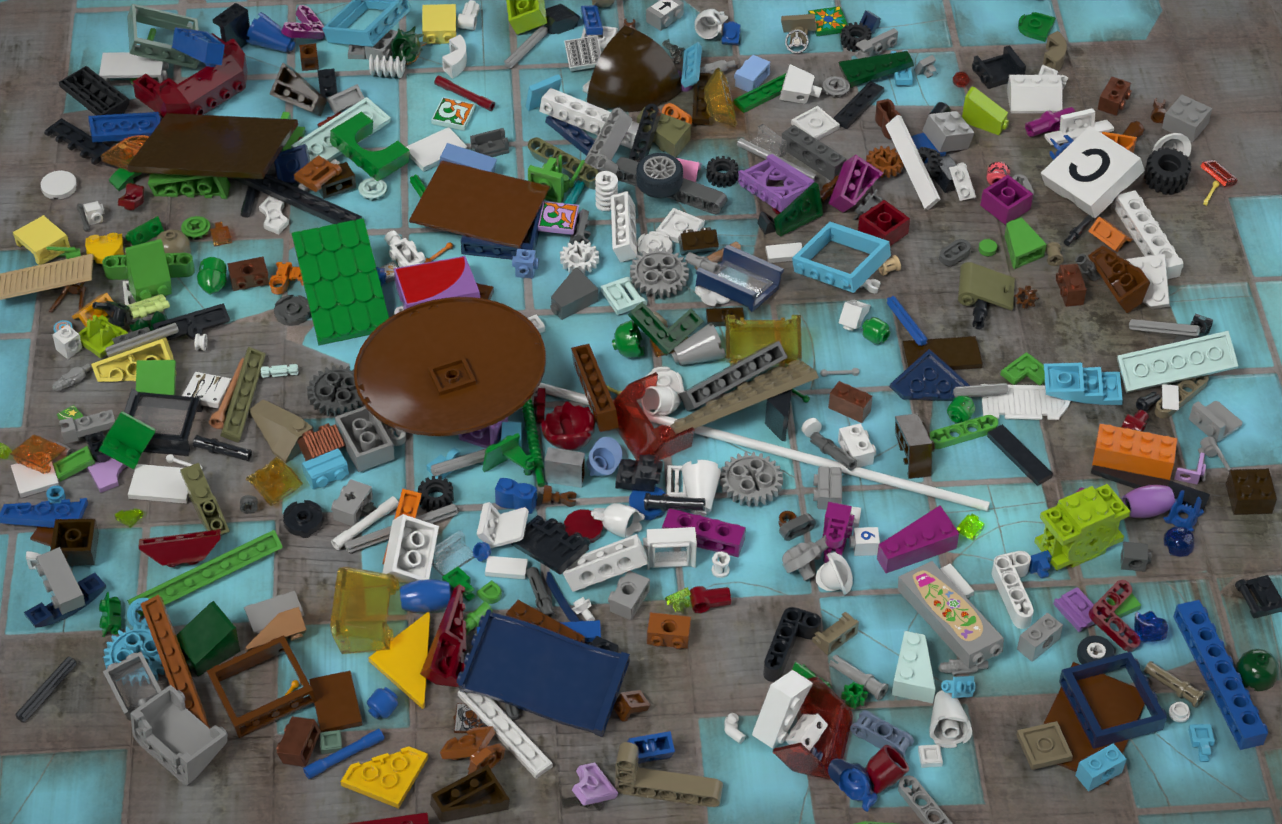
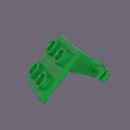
(505, 450)

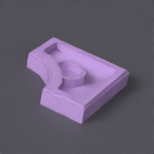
(106, 474)
(593, 785)

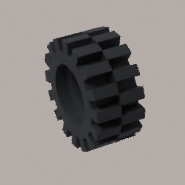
(850, 32)
(933, 160)
(722, 164)
(435, 485)

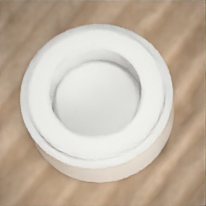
(810, 426)

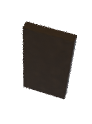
(955, 352)

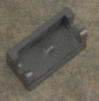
(490, 143)

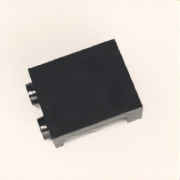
(234, 24)
(996, 70)

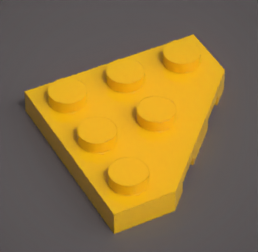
(386, 776)

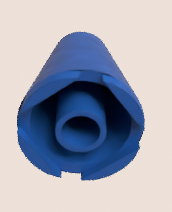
(268, 34)

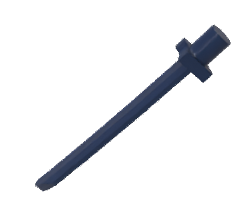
(560, 599)

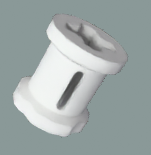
(717, 568)

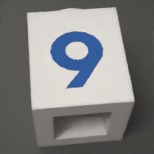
(865, 541)

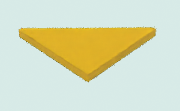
(406, 659)

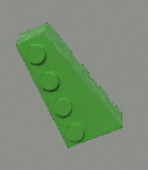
(173, 185)

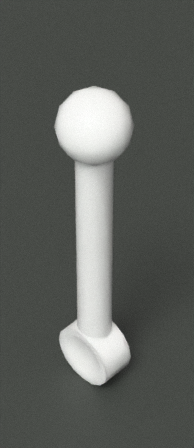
(170, 458)

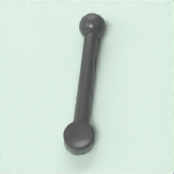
(86, 227)

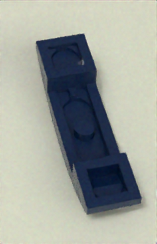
(46, 615)

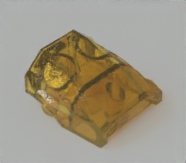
(275, 481)

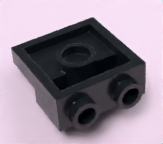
(640, 474)

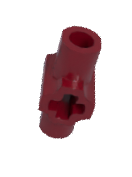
(1136, 422)

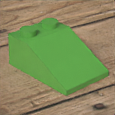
(148, 270)

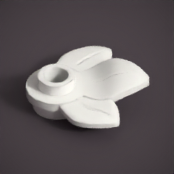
(710, 297)

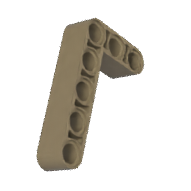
(663, 784)

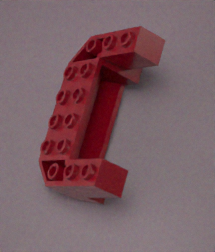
(201, 90)

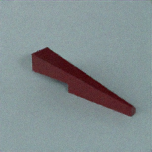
(448, 647)

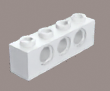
(623, 226)
(591, 566)

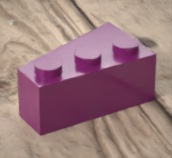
(853, 183)

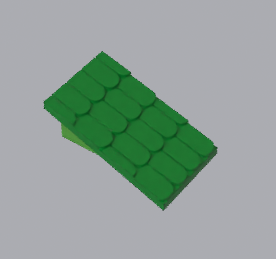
(340, 281)

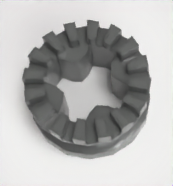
(248, 504)

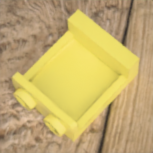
(438, 23)
(38, 236)

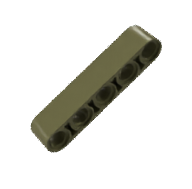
(546, 149)

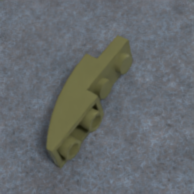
(203, 499)

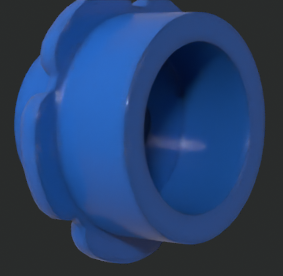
(481, 551)

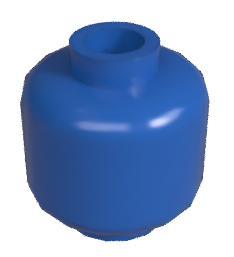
(382, 703)

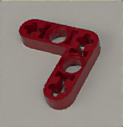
(1108, 612)

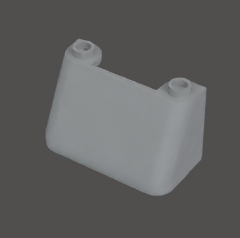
(176, 735)

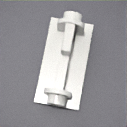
(962, 181)

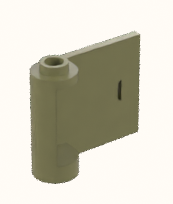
(985, 284)

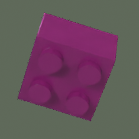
(1006, 199)

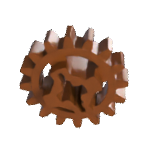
(885, 160)

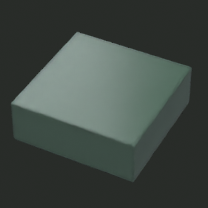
(330, 741)

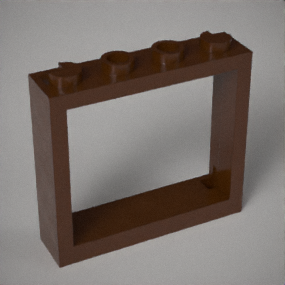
(274, 710)

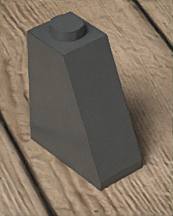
(573, 295)

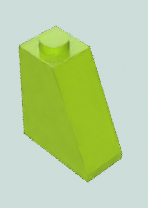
(984, 113)

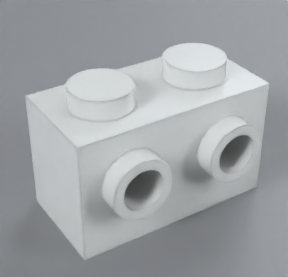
(856, 443)

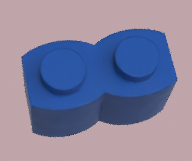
(515, 495)

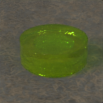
(4, 451)

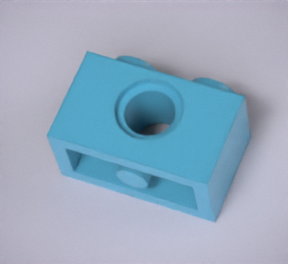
(1100, 767)

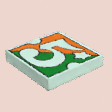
(453, 113)

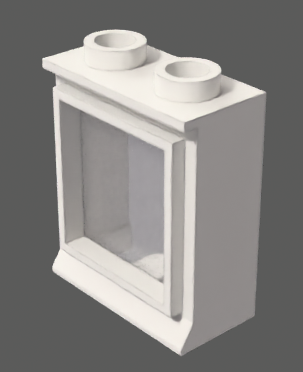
(670, 547)

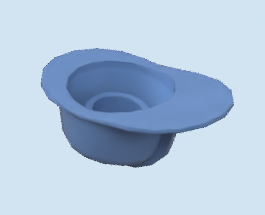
(604, 457)

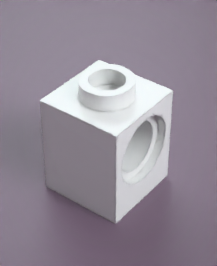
(67, 342)

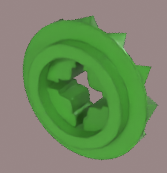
(195, 222)

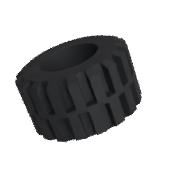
(1171, 161)

